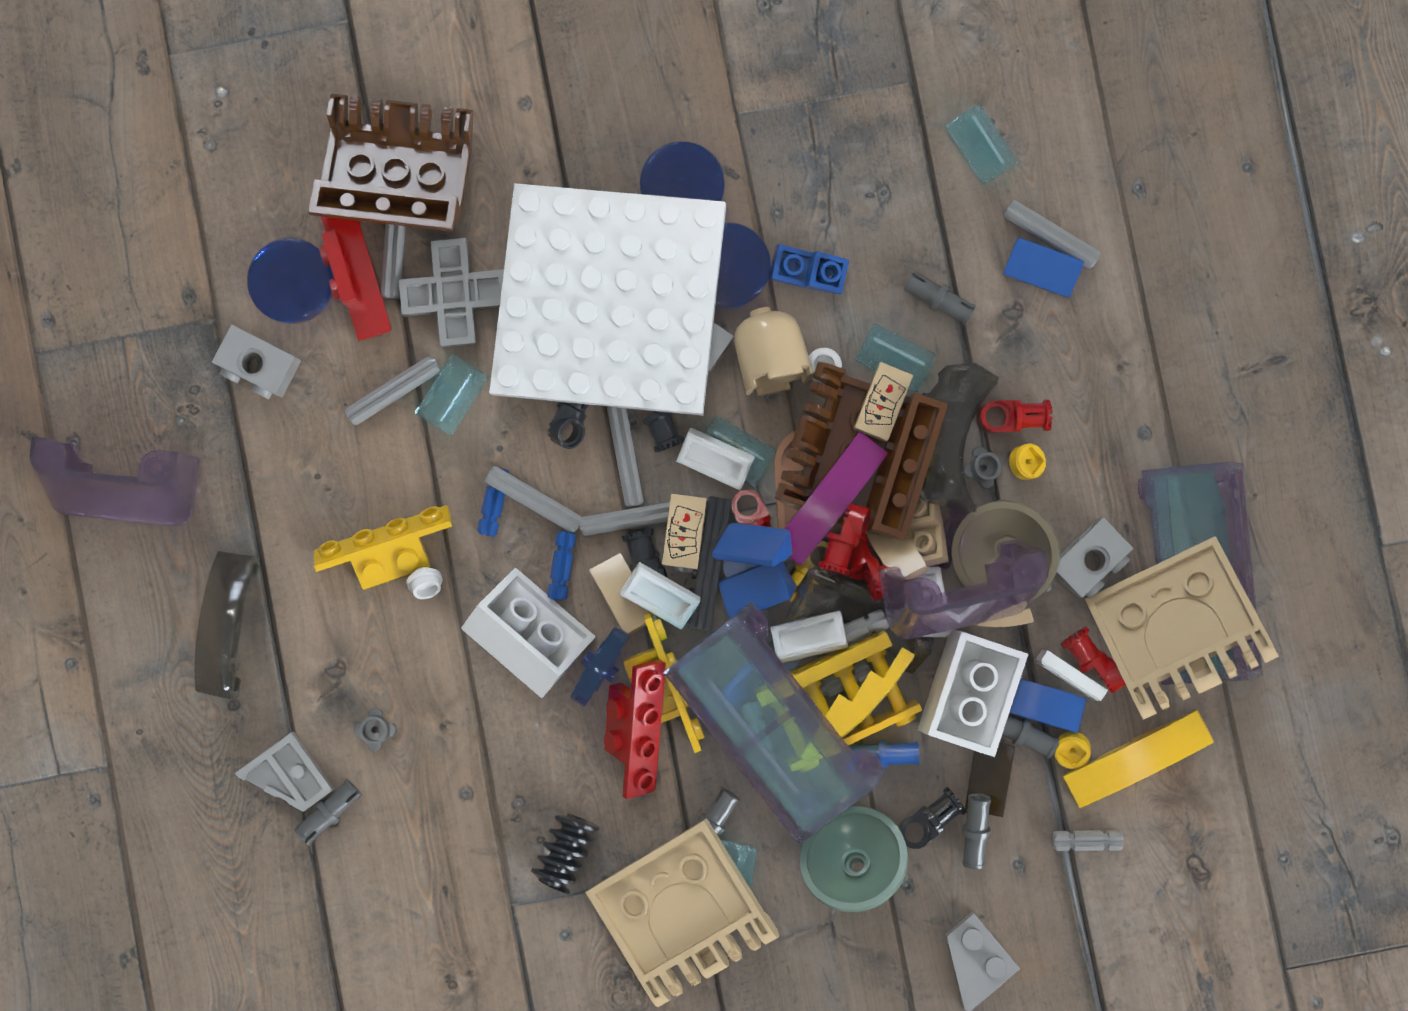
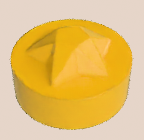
(1027, 461)
(1073, 750)

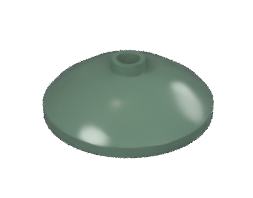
(849, 839)

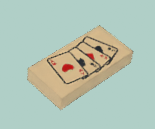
(883, 402)
(684, 531)

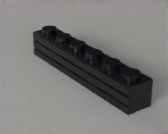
(708, 567)

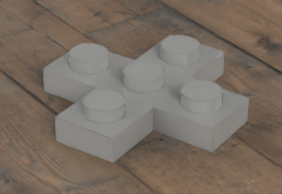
(452, 292)

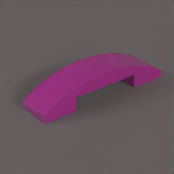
(833, 495)

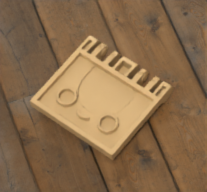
(1177, 621)
(677, 908)

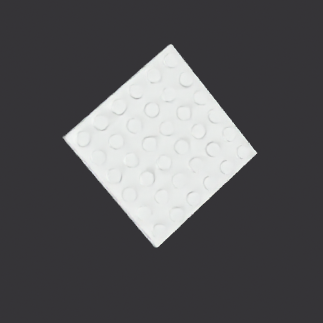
(608, 299)

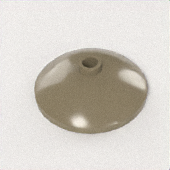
(997, 522)

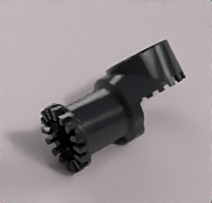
(568, 413)
(662, 430)
(642, 551)
(931, 821)

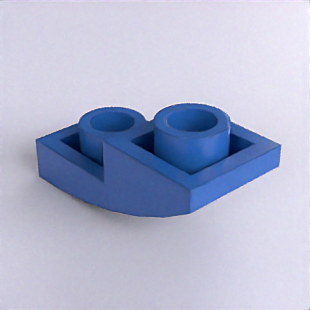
(808, 269)
(1048, 706)

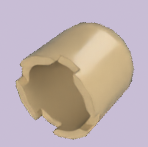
(771, 352)

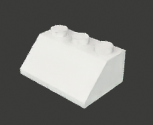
(527, 632)
(972, 692)

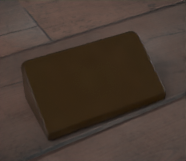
(992, 777)

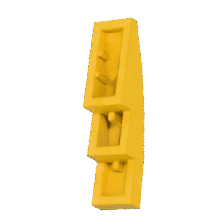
(847, 714)
(1138, 758)

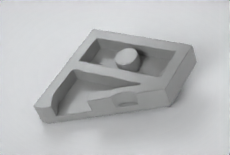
(288, 773)
(977, 961)

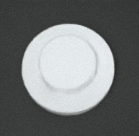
(425, 583)

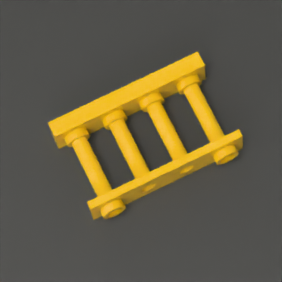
(841, 665)

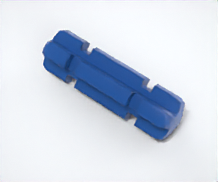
(491, 509)
(561, 565)

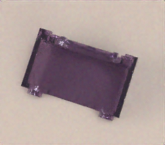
(157, 496)
(921, 609)

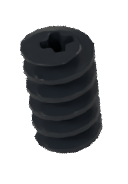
(563, 852)

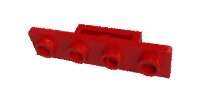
(354, 276)
(635, 726)

